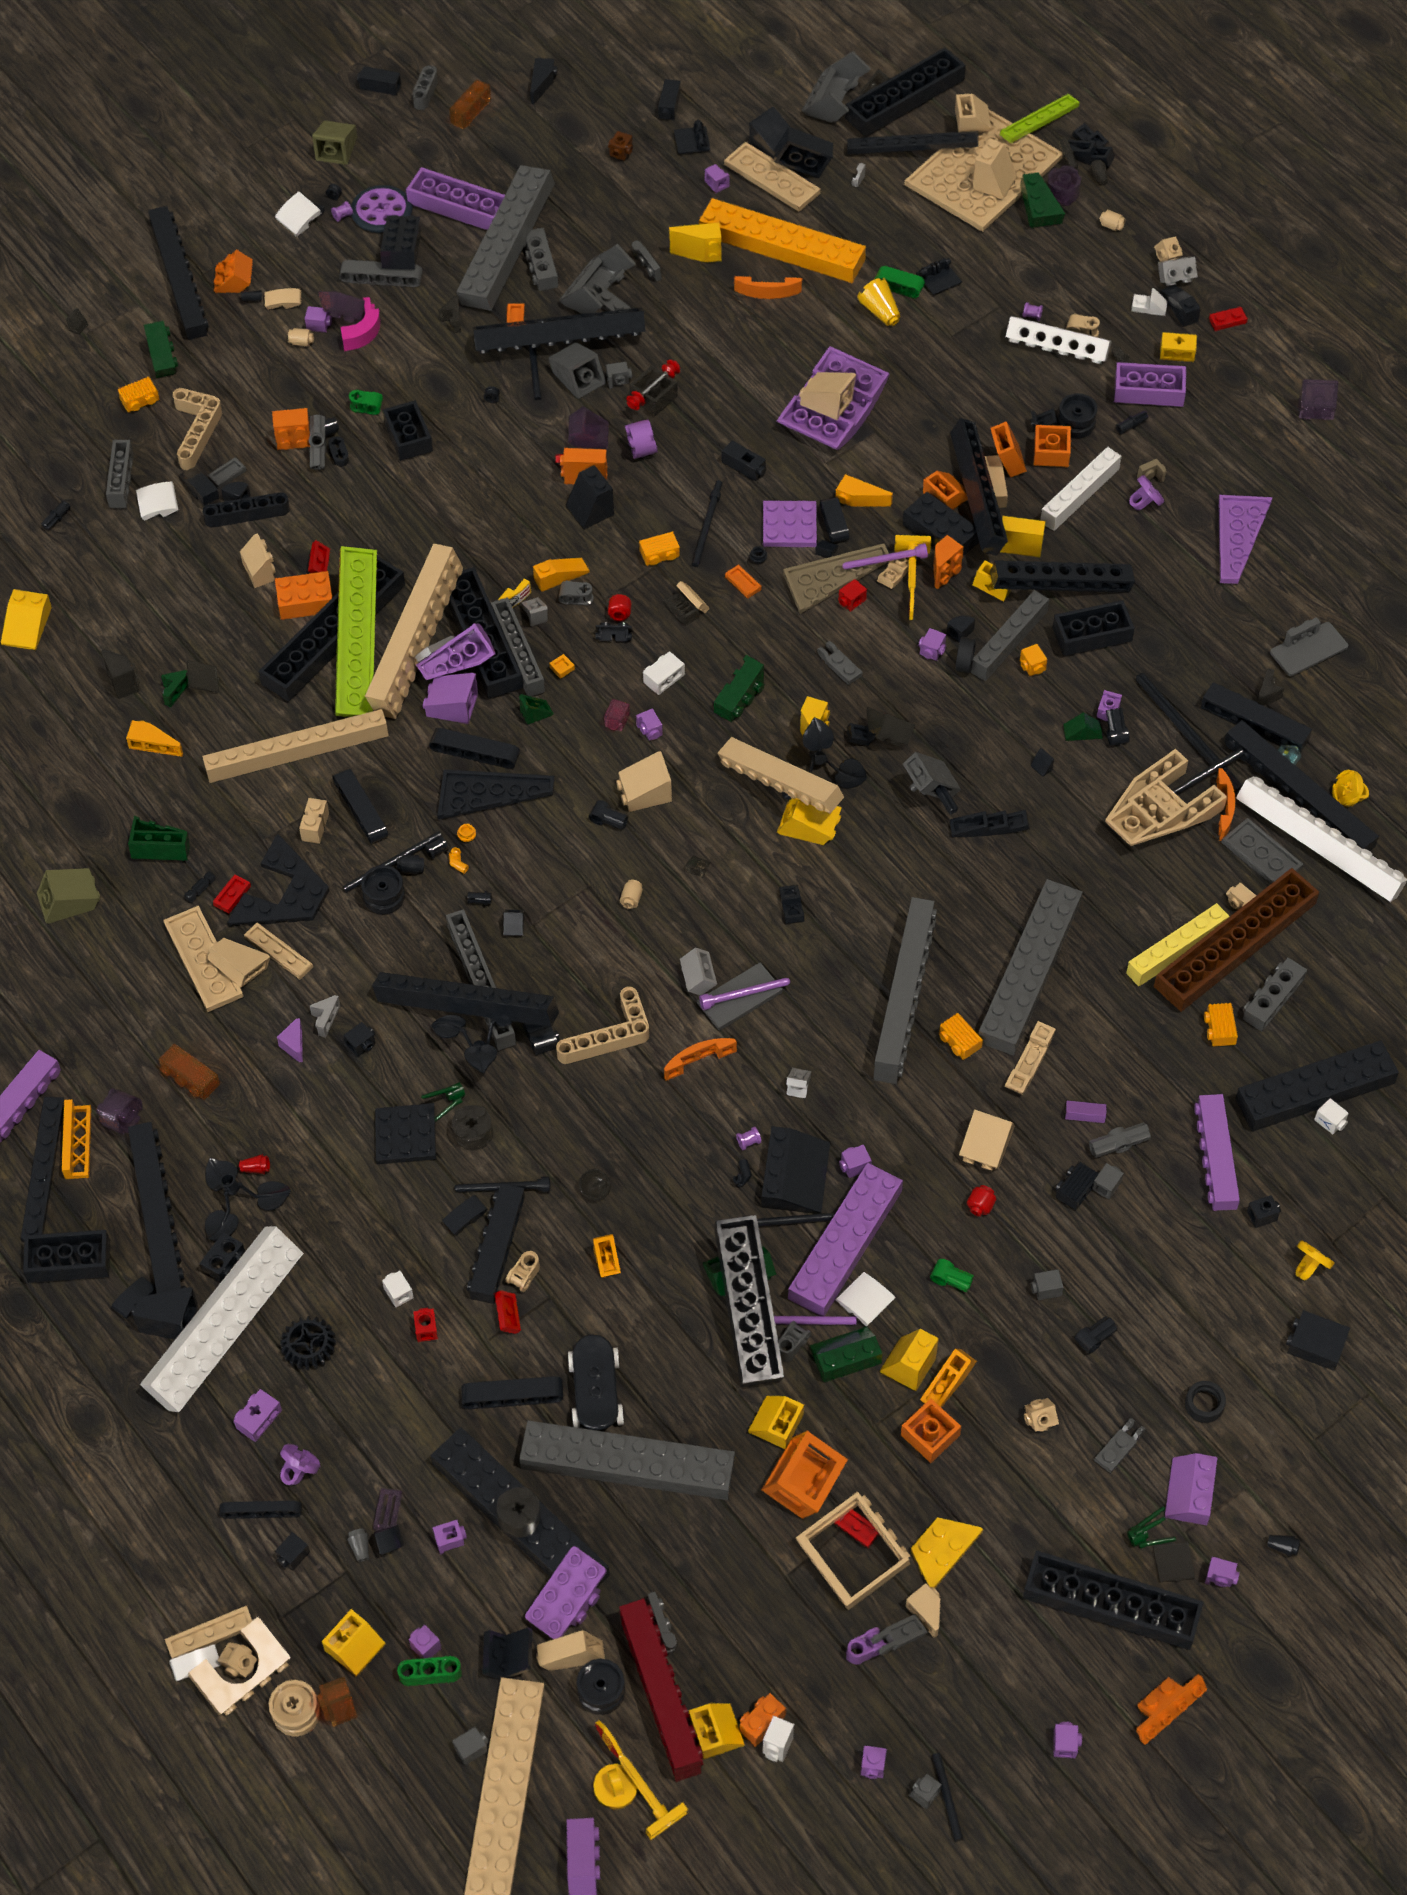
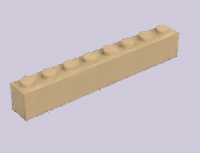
(780, 775)

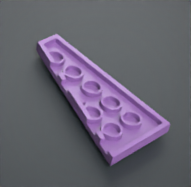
(1238, 529)

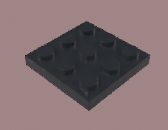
(405, 1133)

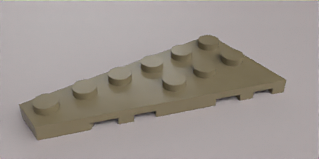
(822, 578)

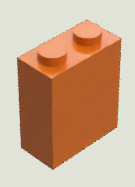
(1008, 449)
(579, 459)

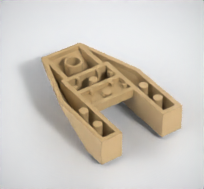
(1153, 810)

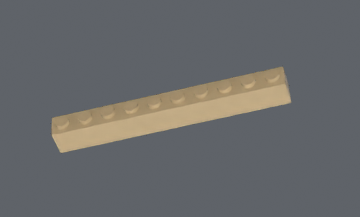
(295, 746)

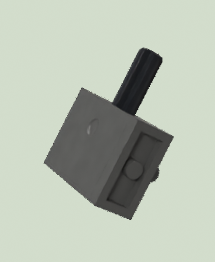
(932, 779)

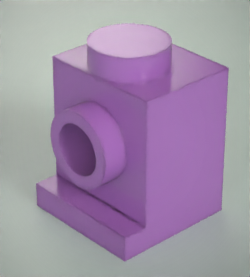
(716, 178)
(1109, 701)
(649, 724)
(446, 1530)
(1222, 1572)

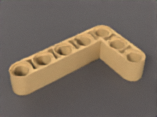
(208, 414)
(610, 1034)

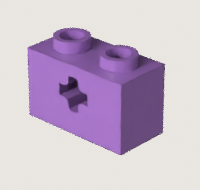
(250, 1422)

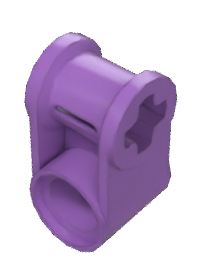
(865, 1645)

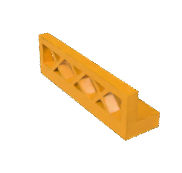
(69, 1140)

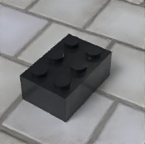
(803, 152)
(407, 430)

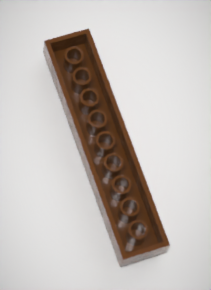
(1236, 939)

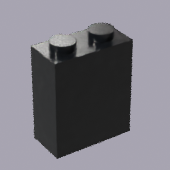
(1317, 1340)

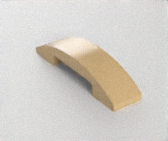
(1031, 1058)

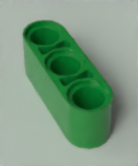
(901, 282)
(419, 1666)

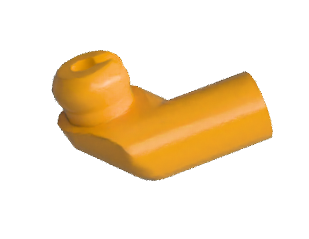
(455, 860)

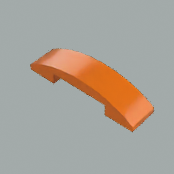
(767, 290)
(1225, 786)
(720, 1046)

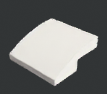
(297, 213)
(156, 500)
(865, 1298)

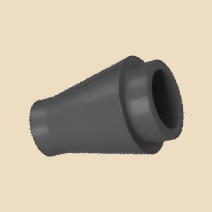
(359, 1543)

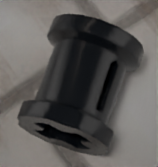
(436, 847)

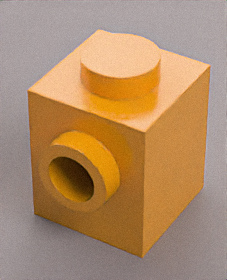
(1033, 660)

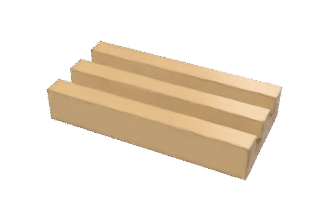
(693, 597)

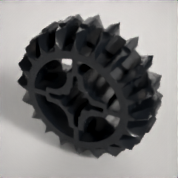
(325, 1337)

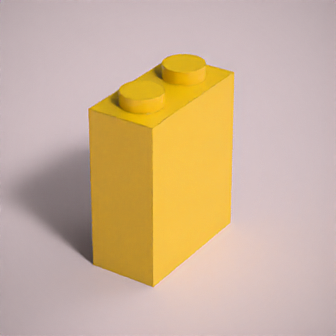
(1023, 536)

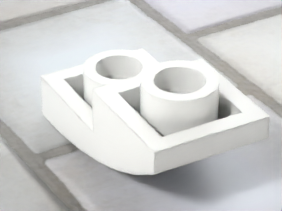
(184, 1664)

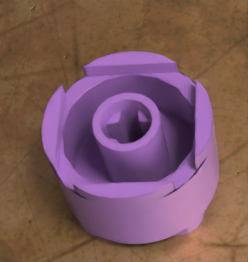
(641, 439)

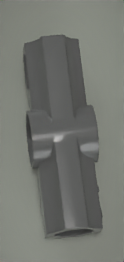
(317, 452)
(1119, 1140)

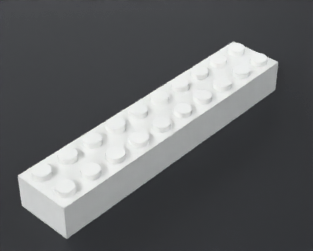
(221, 1319)

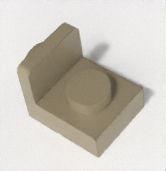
(1152, 469)

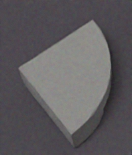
(860, 175)

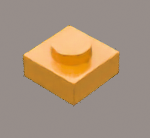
(561, 666)

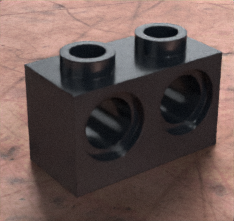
(218, 1256)

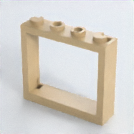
(877, 1521)

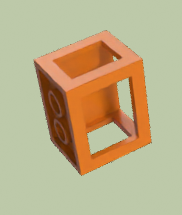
(804, 1476)

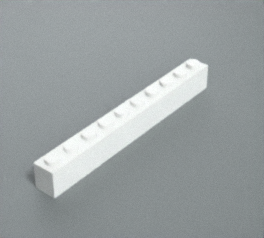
(1321, 838)

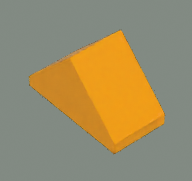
(606, 1255)

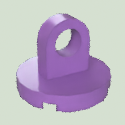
(1147, 493)
(299, 1461)

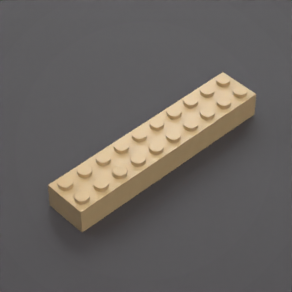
(414, 630)

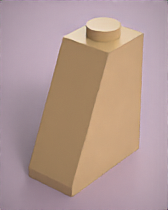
(237, 961)
(569, 1651)

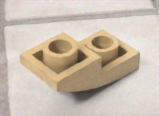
(283, 297)
(894, 573)

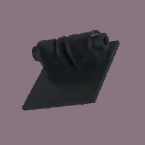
(692, 139)
(939, 276)

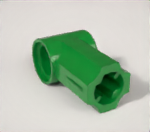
(946, 1273)

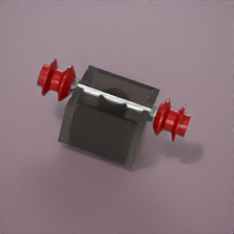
(654, 388)

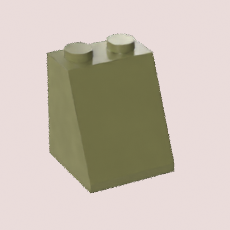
(334, 142)
(67, 893)

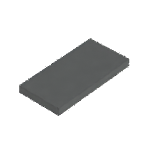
(1260, 851)
(729, 1011)

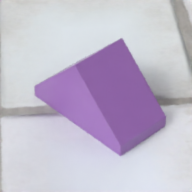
(291, 1040)

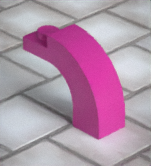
(365, 331)

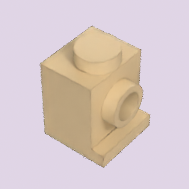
(1239, 896)

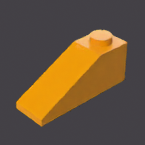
(859, 493)
(555, 571)
(149, 738)
(949, 1377)

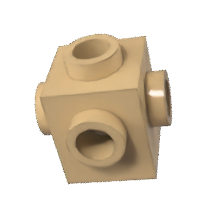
(1168, 249)
(1041, 1414)
(237, 1660)

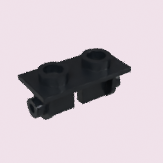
(620, 631)

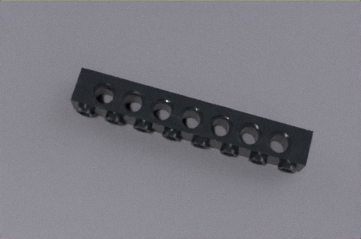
(1062, 576)

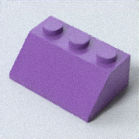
(1191, 1488)

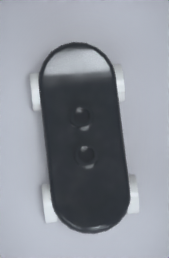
(595, 1383)

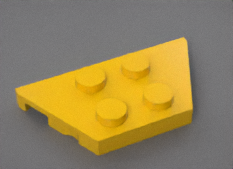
(942, 1548)

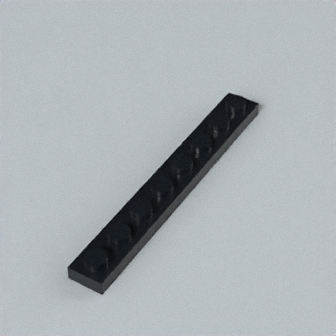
(912, 142)
(43, 1167)

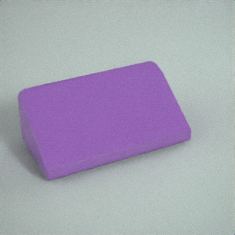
(1085, 1111)

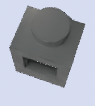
(618, 374)
(925, 1791)

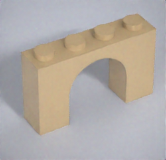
(225, 1695)

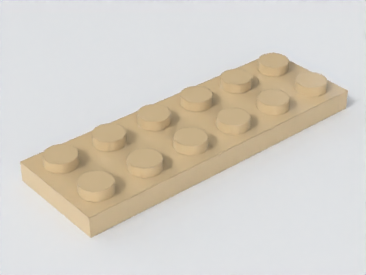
(772, 176)
(192, 940)

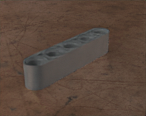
(372, 273)

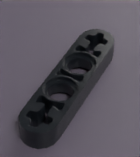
(260, 1509)

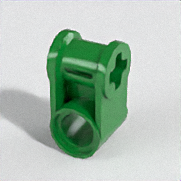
(367, 402)

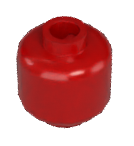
(619, 607)
(981, 1200)

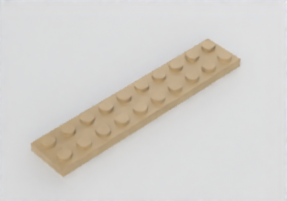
(505, 1788)

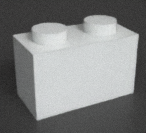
(663, 673)
(778, 1739)

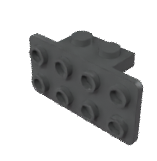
(1308, 646)

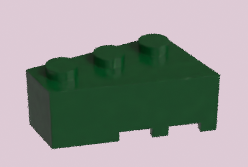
(160, 349)

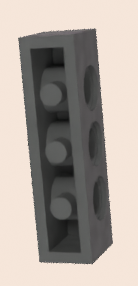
(541, 260)
(119, 473)
(1261, 1017)

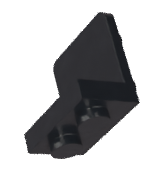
(507, 1654)

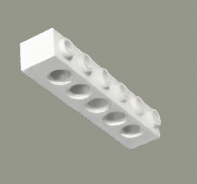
(1017, 324)

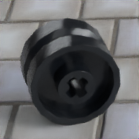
(1079, 413)
(383, 889)
(612, 1686)

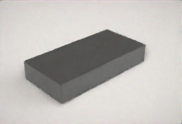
(227, 473)

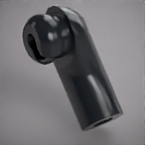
(745, 1174)

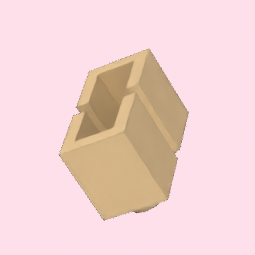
(312, 825)

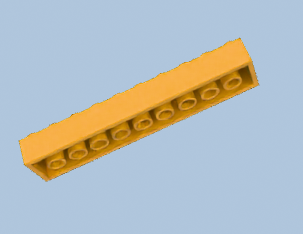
(786, 241)

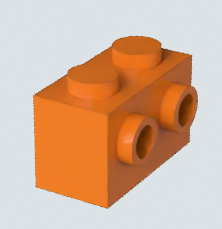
(755, 1724)

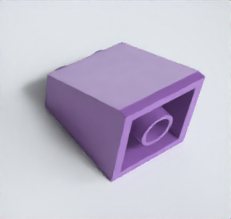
(452, 697)

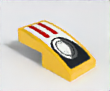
(519, 594)

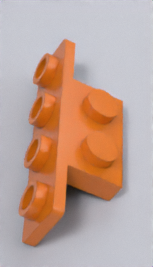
(1166, 1704)

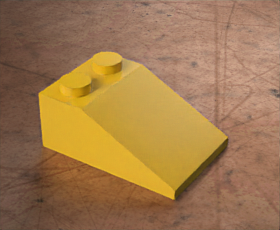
(696, 242)
(25, 619)

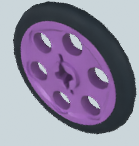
(383, 192)

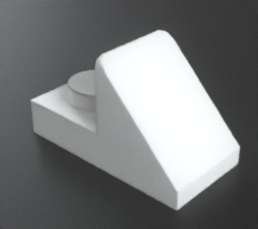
(1152, 304)

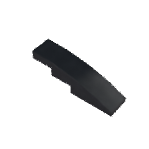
(989, 824)

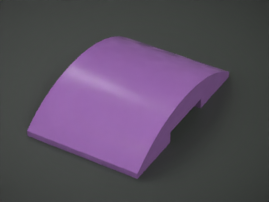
(838, 432)

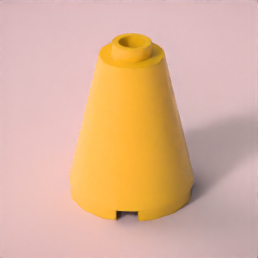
(880, 301)

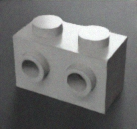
(1177, 269)
(698, 971)

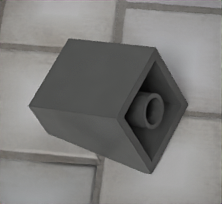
(578, 369)

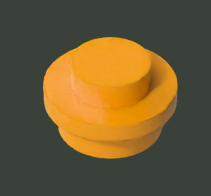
(466, 833)

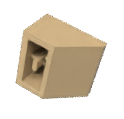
(971, 113)
(257, 561)

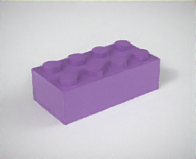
(1150, 384)

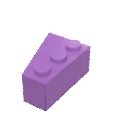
(582, 1856)

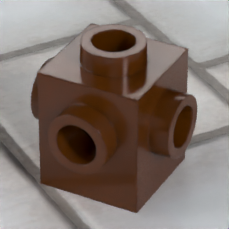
(620, 145)

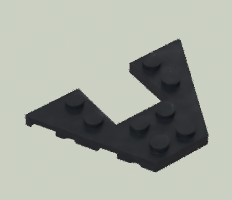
(300, 899)

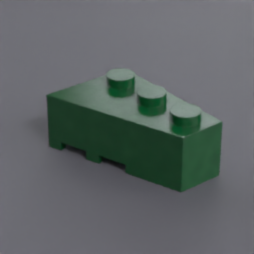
(1039, 202)
(741, 690)
(157, 842)

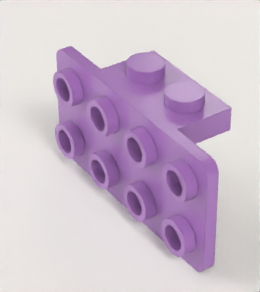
(567, 1594)

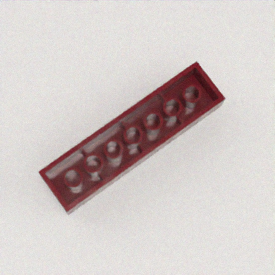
(660, 1690)

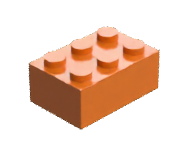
(303, 594)

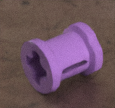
(341, 211)
(1032, 311)
(748, 1138)

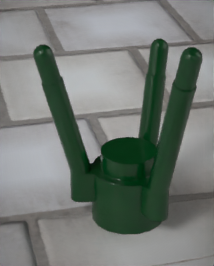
(453, 1092)
(1139, 1534)

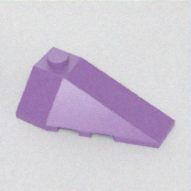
(462, 652)

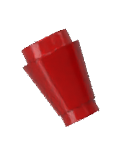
(257, 1164)

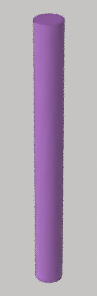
(816, 1320)

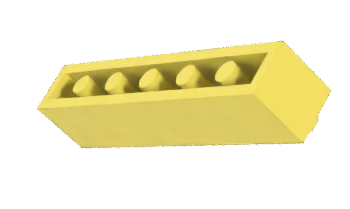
(1174, 945)

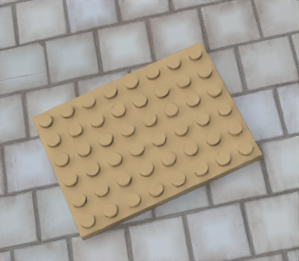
(950, 175)

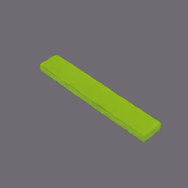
(1039, 118)

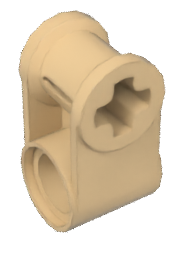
(1083, 325)
(522, 1274)

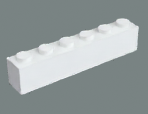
(1080, 488)

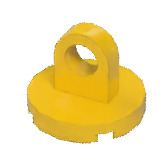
(1349, 788)
(1311, 1261)
(614, 1787)

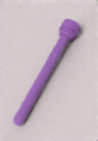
(919, 551)
(708, 1000)

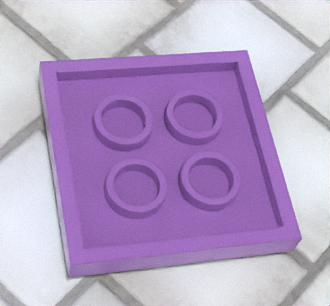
(789, 523)

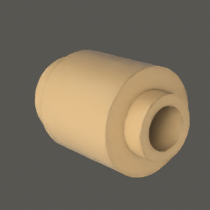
(1112, 220)
(300, 337)
(631, 894)

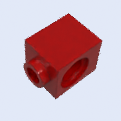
(852, 595)
(427, 1332)

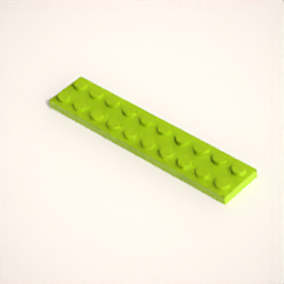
(355, 630)

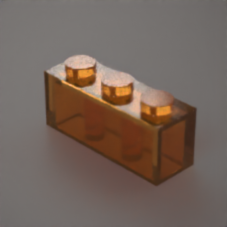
(470, 104)
(188, 1072)
(336, 1702)

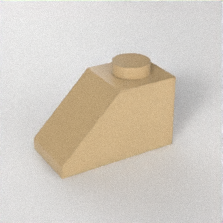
(926, 1606)

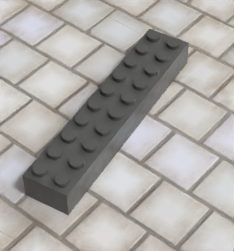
(505, 238)
(1030, 967)
(905, 991)
(627, 1460)

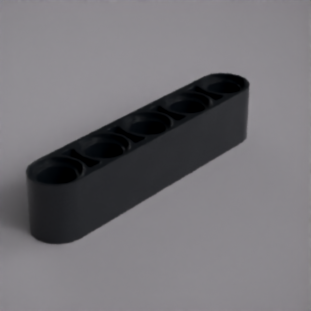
(246, 509)
(474, 748)
(360, 805)
(512, 1392)

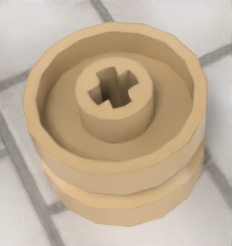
(291, 1695)

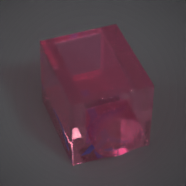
(617, 715)

